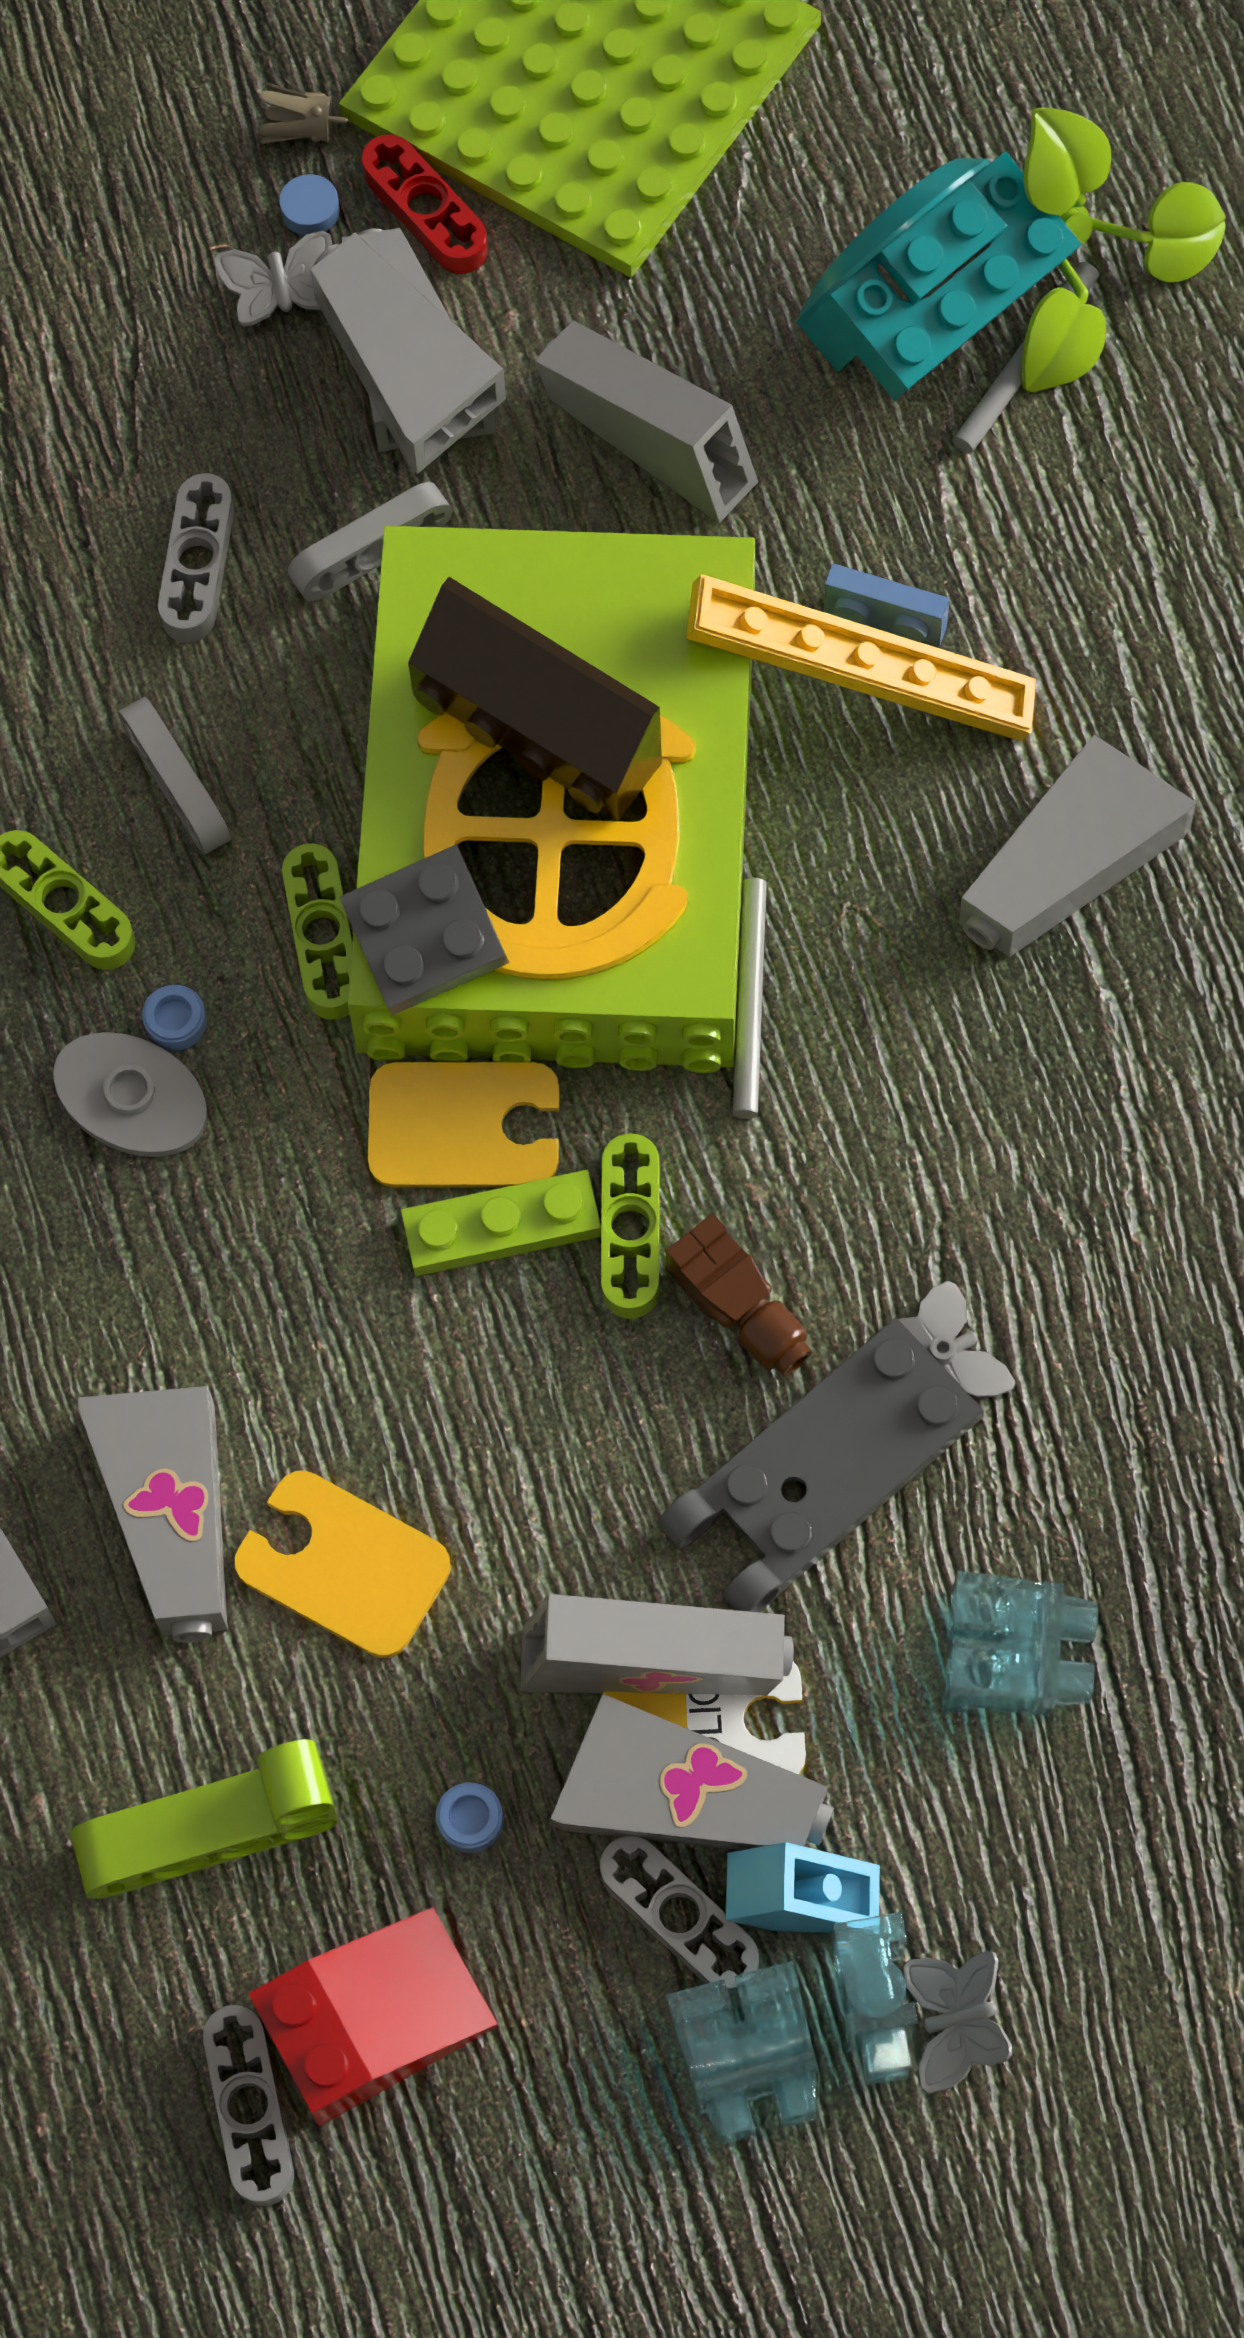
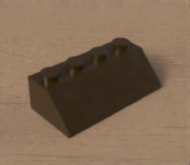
(535, 701)

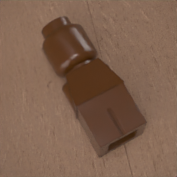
(736, 1295)

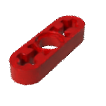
(426, 228)

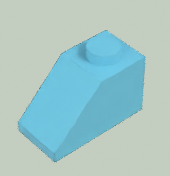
(799, 1888)

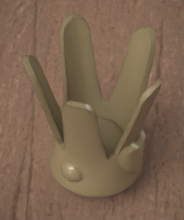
(297, 115)

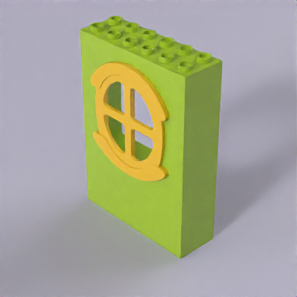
(660, 965)

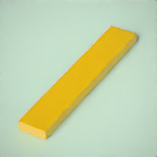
(860, 658)

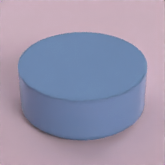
(309, 204)
(174, 1017)
(469, 1817)

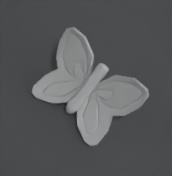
(267, 288)
(937, 1326)
(965, 2021)

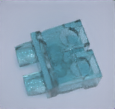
(1009, 1644)
(874, 1994)
(748, 2059)

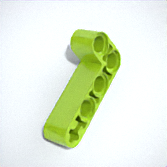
(207, 1824)

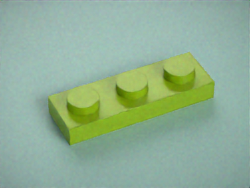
(501, 1222)

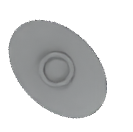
(130, 1094)

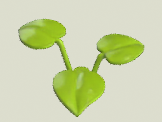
(1061, 164)

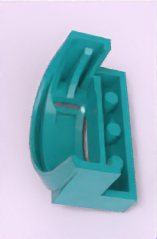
(920, 245)

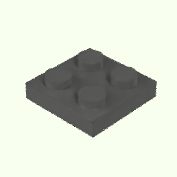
(424, 929)

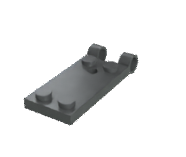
(849, 1445)

